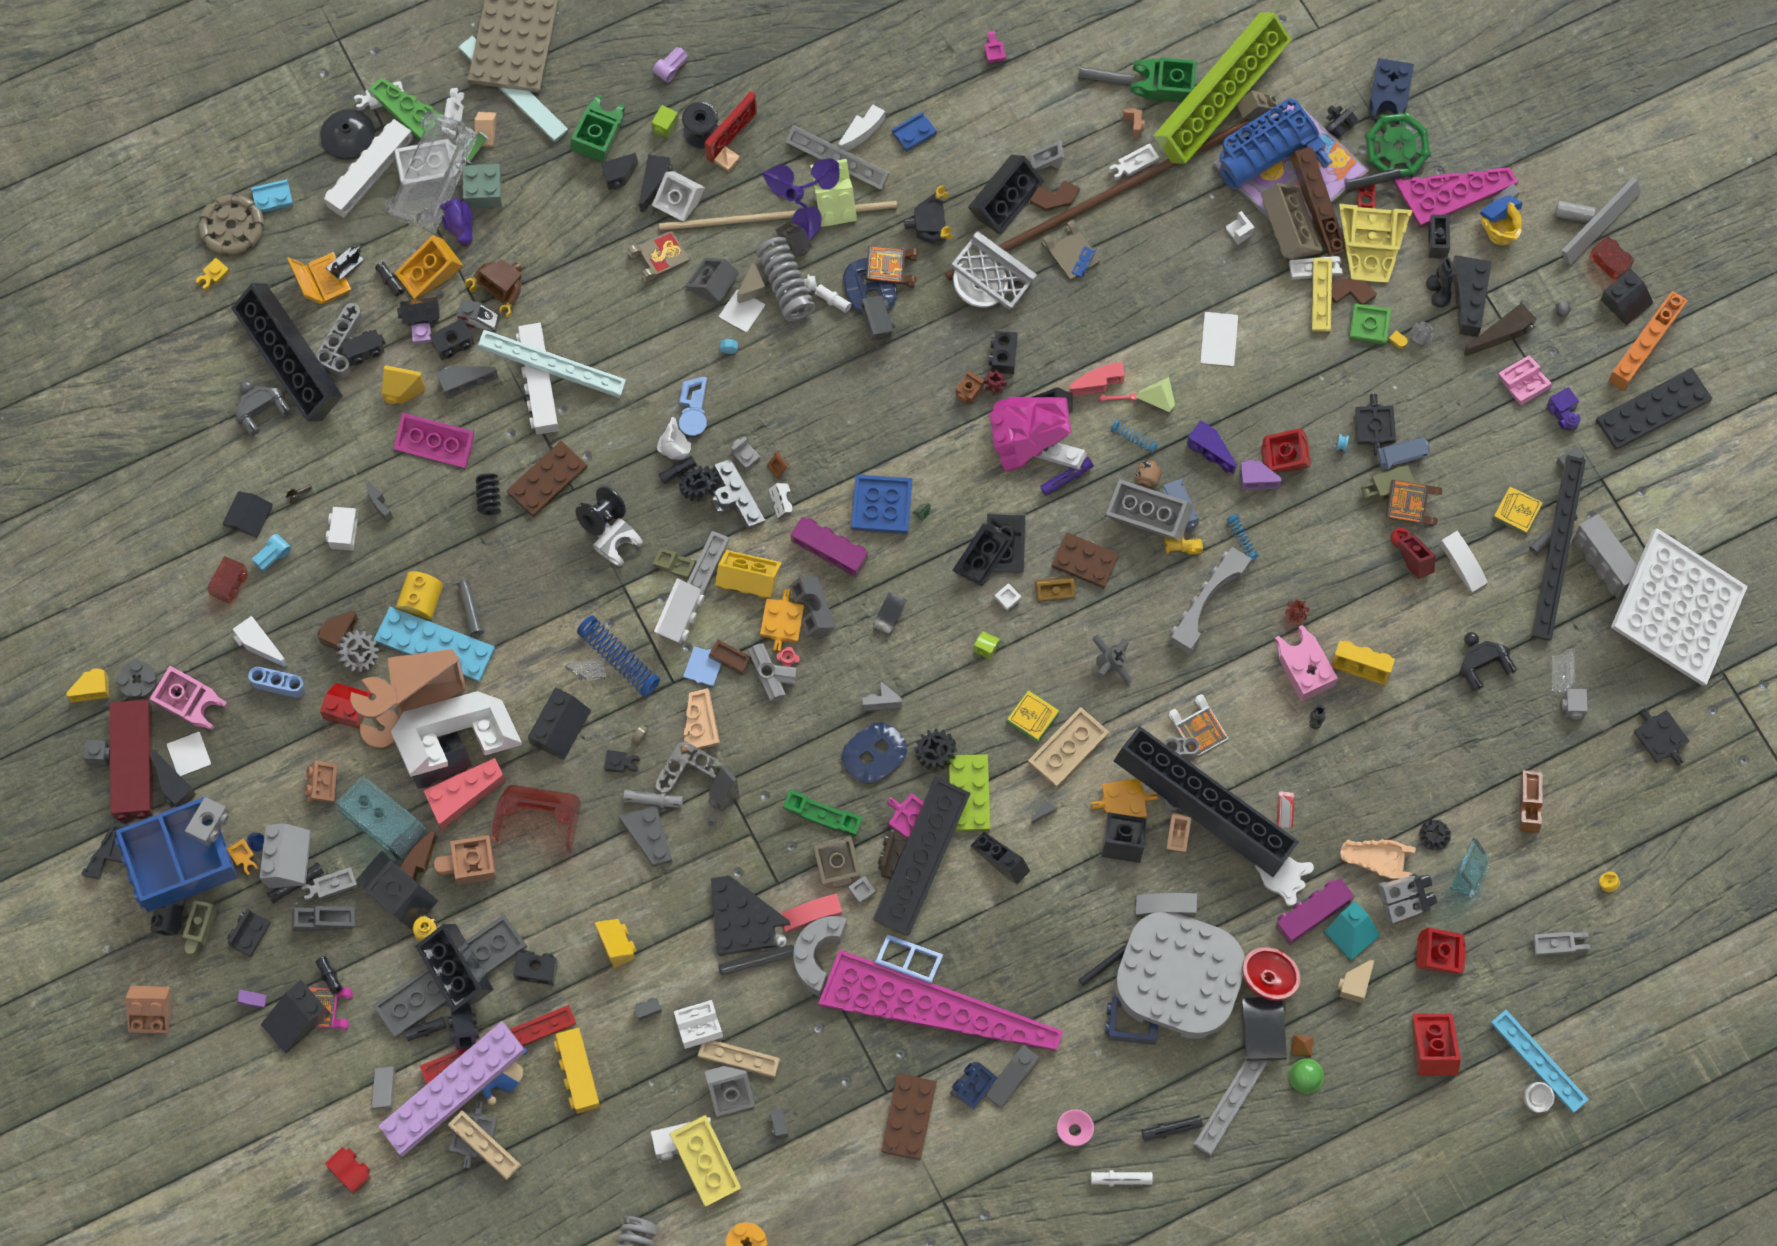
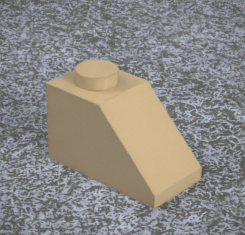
(1356, 982)

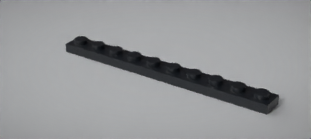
(1558, 548)

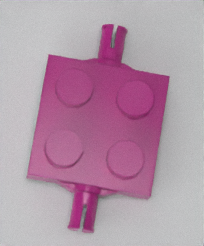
(904, 814)

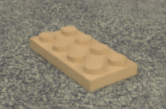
(1068, 747)

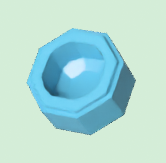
(729, 346)

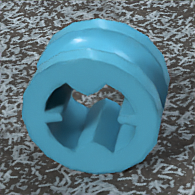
(1342, 443)

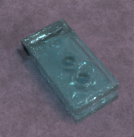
(395, 831)

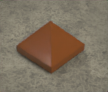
(777, 465)
(1302, 1045)

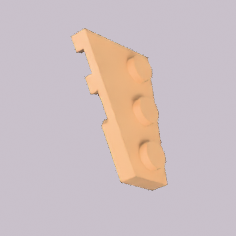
(701, 722)

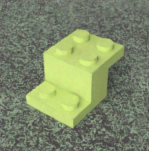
(838, 203)

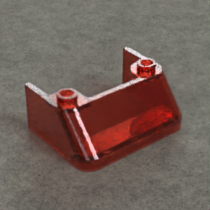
(563, 804)

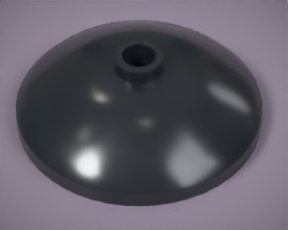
(350, 142)

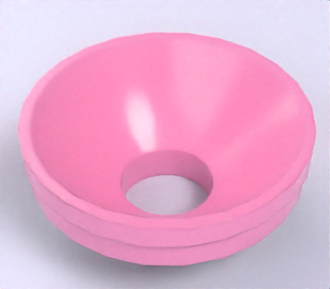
(1078, 1118)

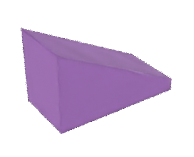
(251, 999)

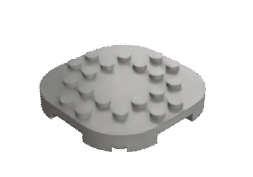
(1180, 974)

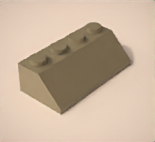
(1291, 221)

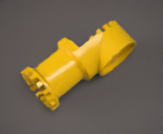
(1189, 546)

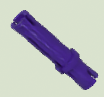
(1047, 488)

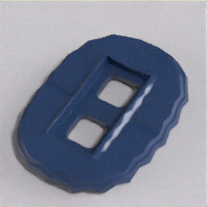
(856, 289)
(883, 762)

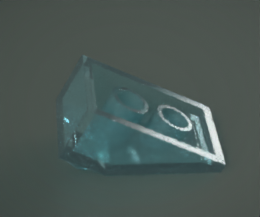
(1471, 870)

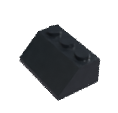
(559, 724)
(457, 761)

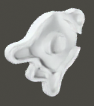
(1287, 879)

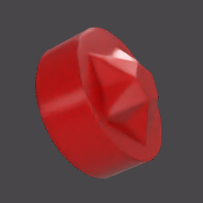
(1398, 534)

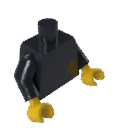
(930, 219)

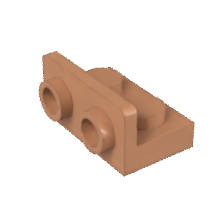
(321, 782)

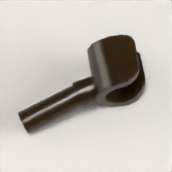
(293, 493)

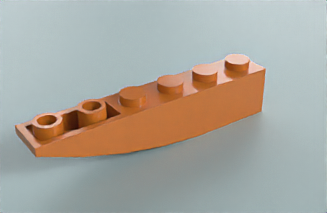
(1647, 341)

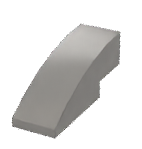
(1168, 902)

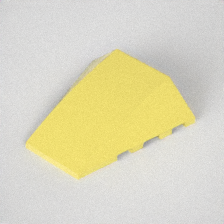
(1372, 240)

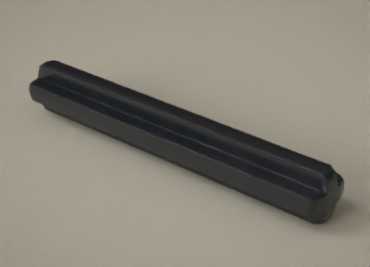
(756, 960)

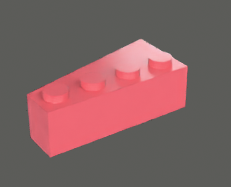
(463, 791)

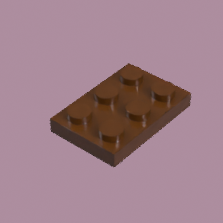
(1085, 560)

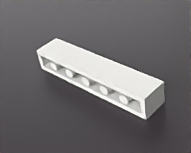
(367, 168)
(538, 384)

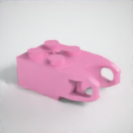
(1303, 659)
(192, 701)

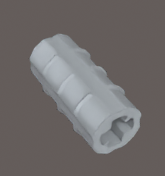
(1574, 212)

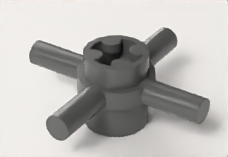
(1111, 659)

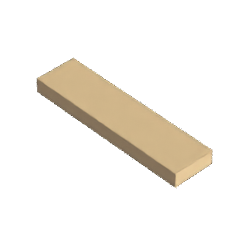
(739, 1058)
(484, 1145)

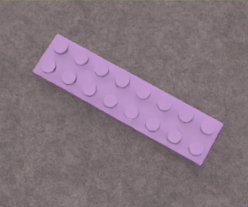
(452, 1088)

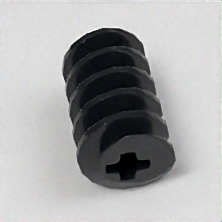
(487, 495)

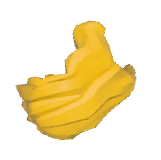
(1504, 230)

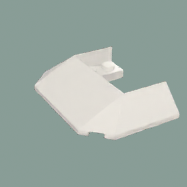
(419, 728)

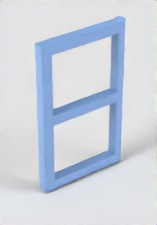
(913, 947)

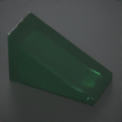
(922, 511)

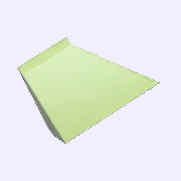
(1159, 395)

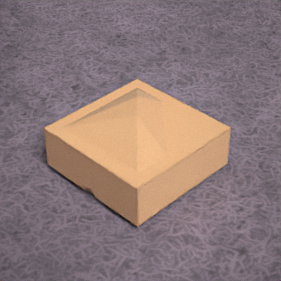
(727, 159)

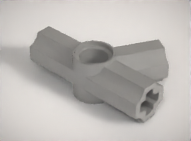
(779, 675)

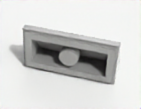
(383, 1088)

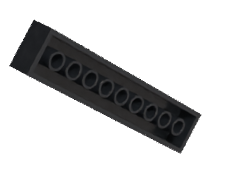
(1206, 801)

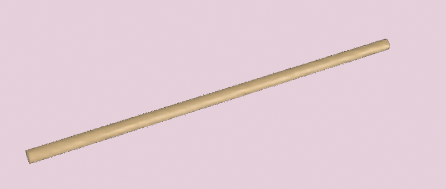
(761, 217)

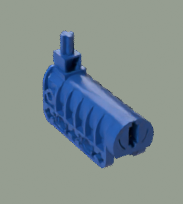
(1269, 144)

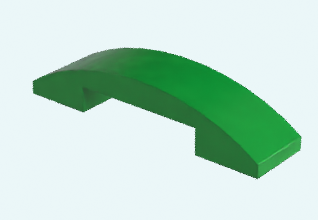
(822, 814)

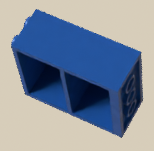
(167, 862)

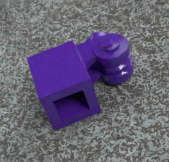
(1561, 406)

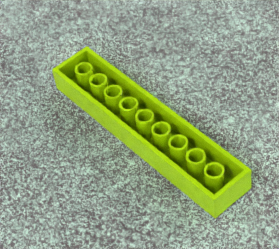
(1222, 87)

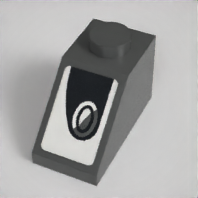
(478, 315)

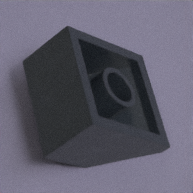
(1627, 297)
(1124, 837)

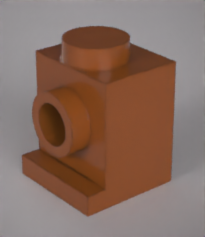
(976, 386)

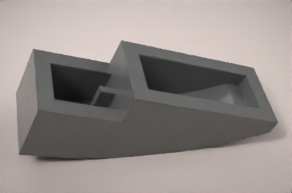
(322, 918)

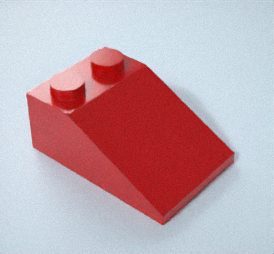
(1435, 1044)

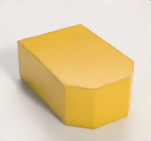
(1398, 340)

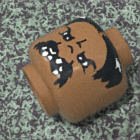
(1148, 474)

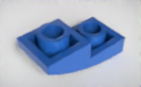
(1498, 209)

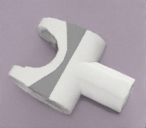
(613, 537)

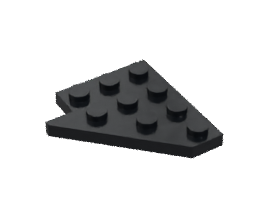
(742, 918)

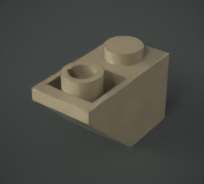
(1256, 104)

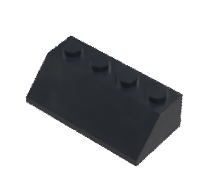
(1006, 193)
(454, 967)

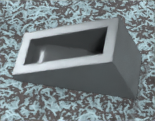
(1044, 810)

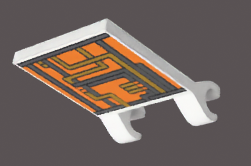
(1200, 726)

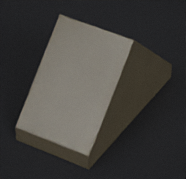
(752, 285)

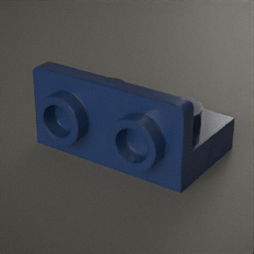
(973, 1084)

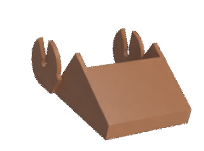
(415, 683)

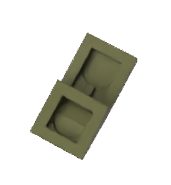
(673, 563)

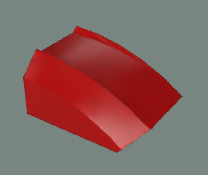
(1286, 451)
(1441, 951)

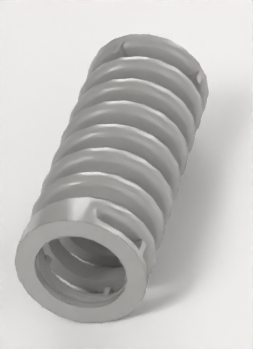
(785, 285)
(639, 1225)

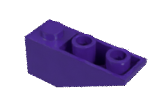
(1209, 443)

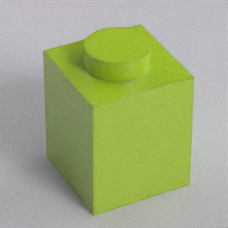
(664, 121)

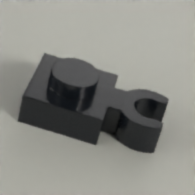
(617, 761)

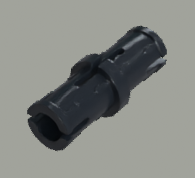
(389, 279)
(677, 470)
(1315, 717)
(329, 975)
(426, 1027)

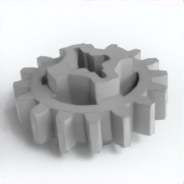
(357, 658)

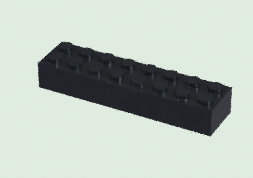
(286, 352)

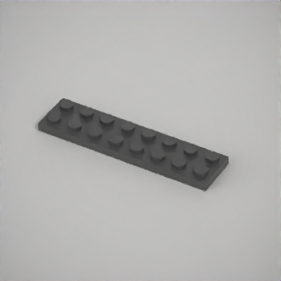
(421, 994)

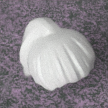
(673, 442)

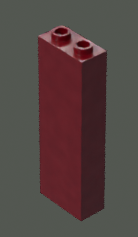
(131, 760)

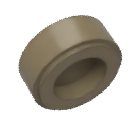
(639, 734)

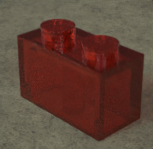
(1611, 258)
(227, 580)

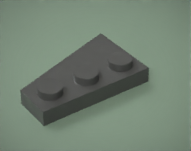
(649, 834)

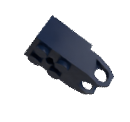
(1390, 87)

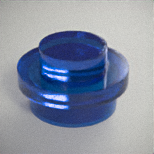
(255, 841)

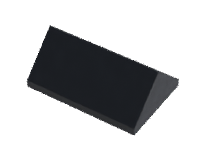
(983, 554)

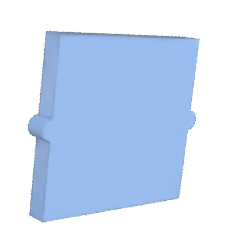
(702, 668)

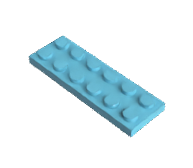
(415, 636)

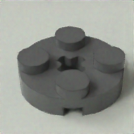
(136, 669)

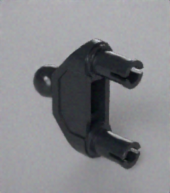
(1482, 655)

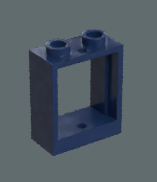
(1125, 1036)

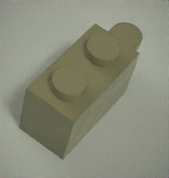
(1382, 480)
(198, 927)

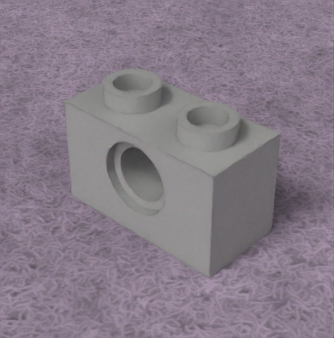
(207, 810)

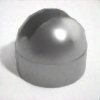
(1563, 308)

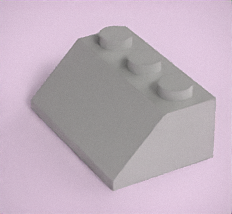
(285, 856)

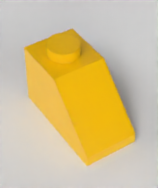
(90, 686)

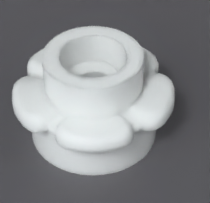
(810, 283)

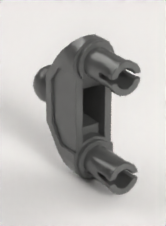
(256, 401)

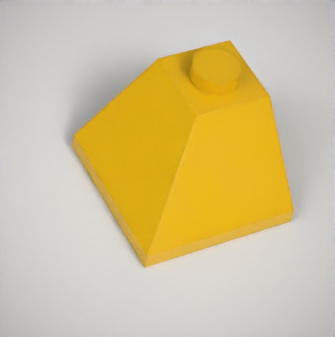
(401, 385)

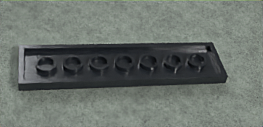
(921, 856)

